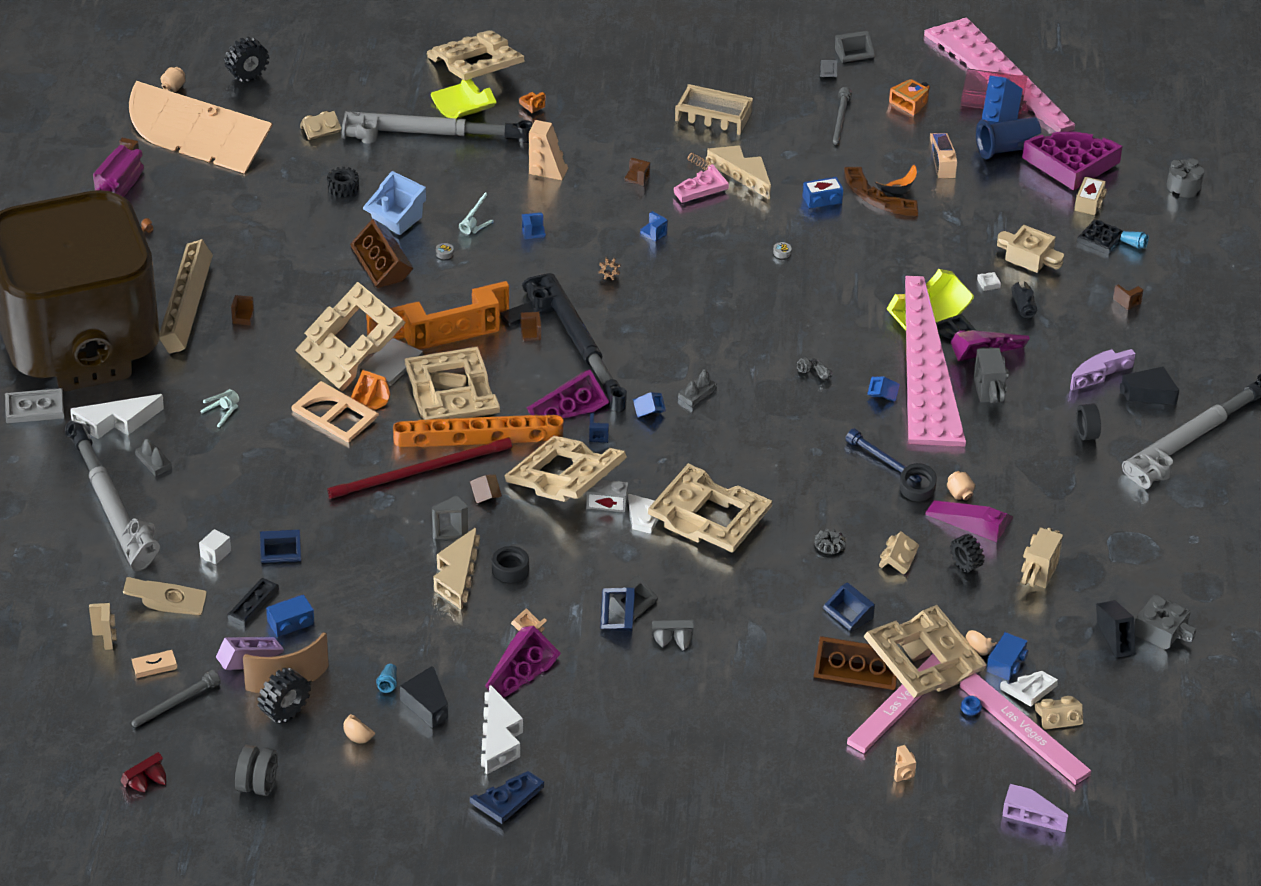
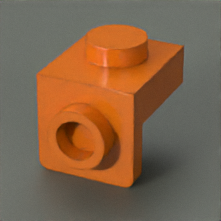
(533, 102)

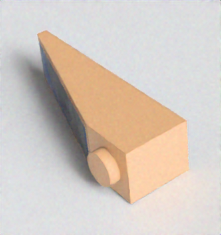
(944, 155)

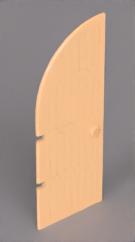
(196, 127)

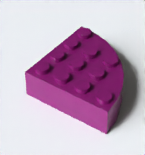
(1072, 156)

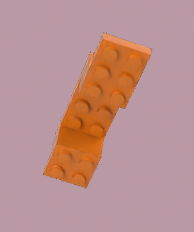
(453, 324)

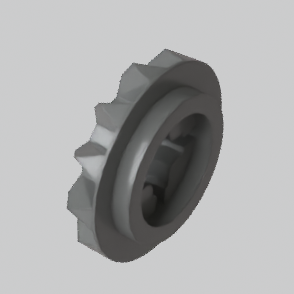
(825, 545)

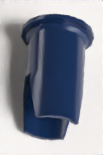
(1005, 135)

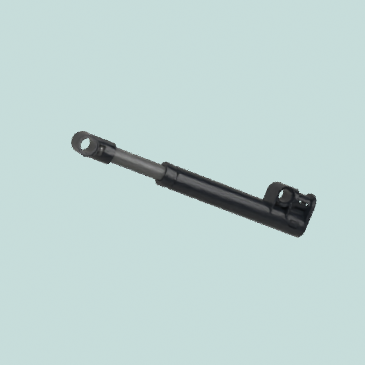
(549, 293)

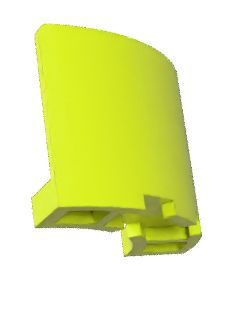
(463, 99)
(946, 294)

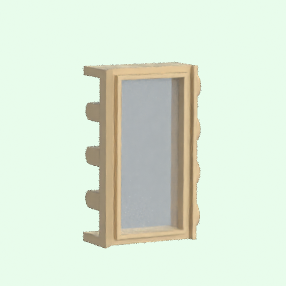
(716, 105)

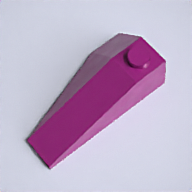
(966, 343)
(572, 398)
(972, 518)
(522, 661)

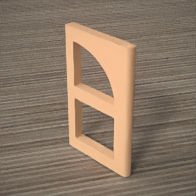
(324, 392)

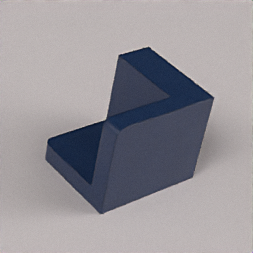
(598, 431)

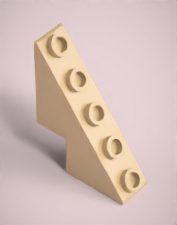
(747, 171)
(455, 568)

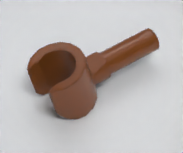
(147, 225)

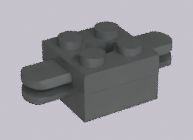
(990, 375)

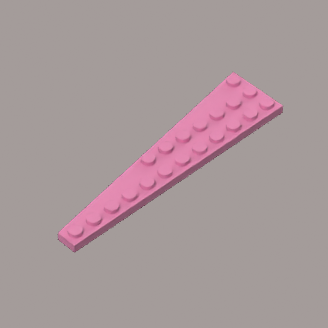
(980, 53)
(930, 396)

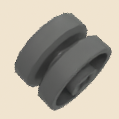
(256, 770)

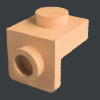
(527, 619)
(906, 764)

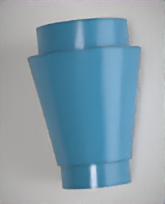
(1135, 239)
(387, 679)

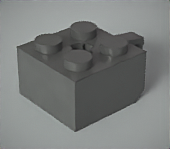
(1163, 623)

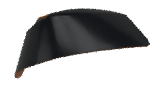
(906, 183)

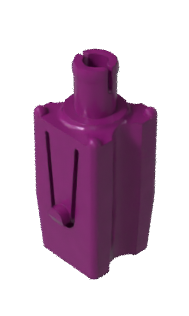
(119, 171)

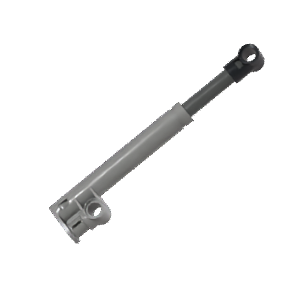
(366, 126)
(1155, 461)
(133, 535)

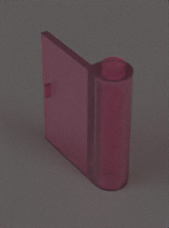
(976, 87)

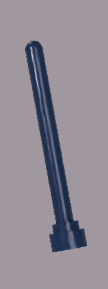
(855, 437)

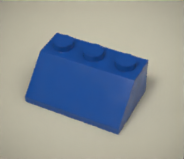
(1001, 100)

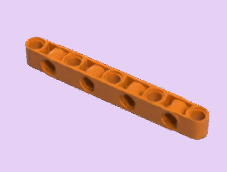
(476, 430)

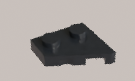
(952, 325)

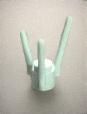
(469, 224)
(227, 400)

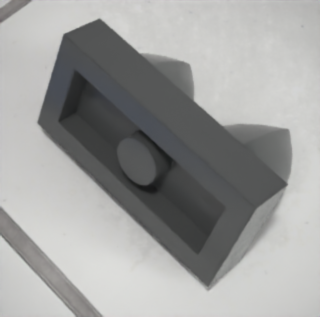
(697, 389)
(153, 458)
(680, 629)

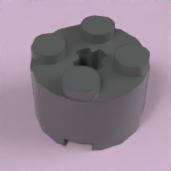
(1185, 177)

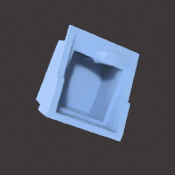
(397, 203)

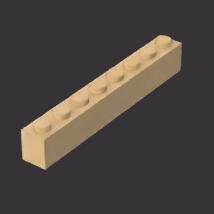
(185, 296)

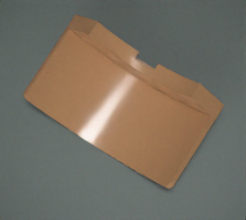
(308, 662)

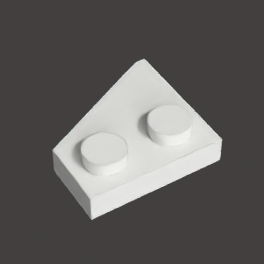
(639, 514)
(1031, 687)

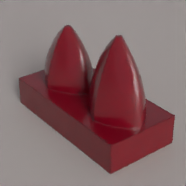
(151, 767)

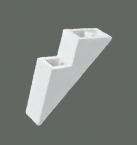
(122, 414)
(501, 729)

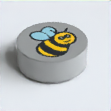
(782, 250)
(444, 251)

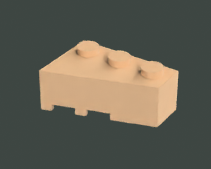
(544, 152)

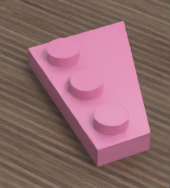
(702, 185)

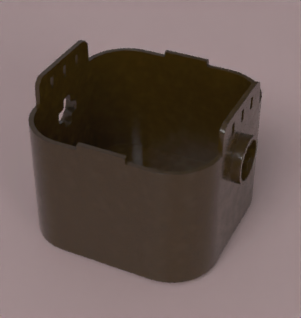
(76, 276)

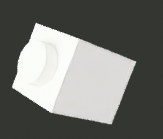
(215, 547)

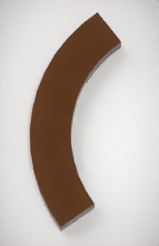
(875, 197)

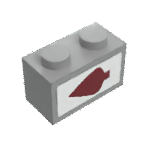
(608, 496)

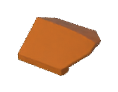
(371, 390)

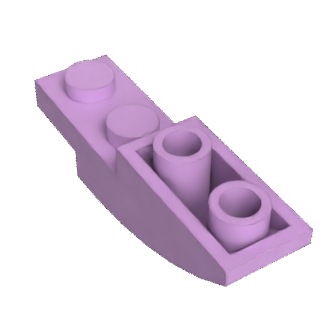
(1102, 364)

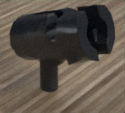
(1024, 300)

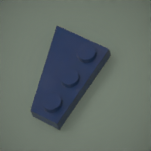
(507, 799)

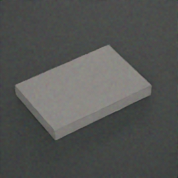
(391, 360)
(34, 405)

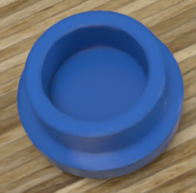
(971, 705)

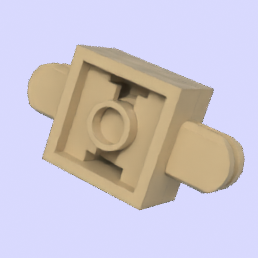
(1030, 249)
(1041, 557)

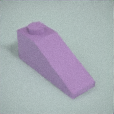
(234, 648)
(1030, 807)

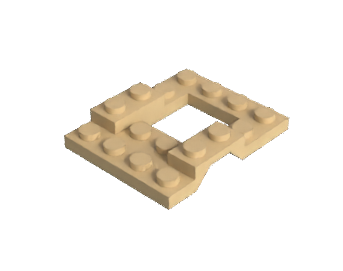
(485, 42)
(330, 354)
(452, 403)
(575, 480)
(687, 495)
(941, 637)

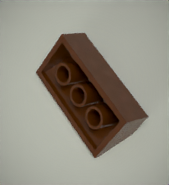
(381, 255)
(852, 663)

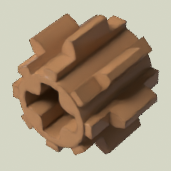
(611, 263)

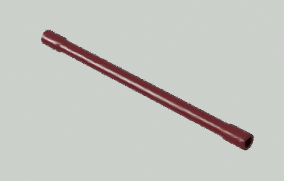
(344, 489)

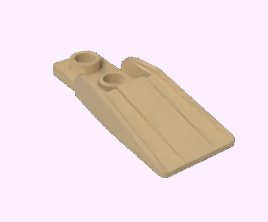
(166, 596)

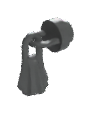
(824, 372)

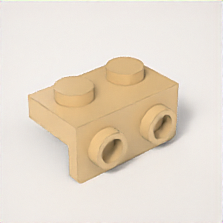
(320, 125)
(899, 552)
(103, 623)
(1060, 712)

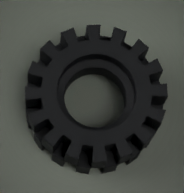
(343, 181)
(967, 553)

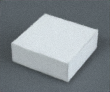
(989, 281)

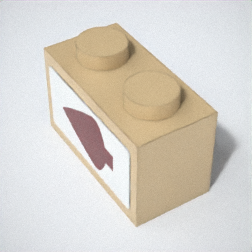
(1090, 196)

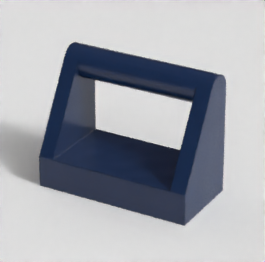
(280, 537)
(854, 600)
(629, 609)

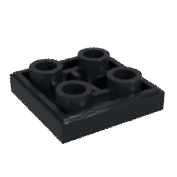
(1100, 236)

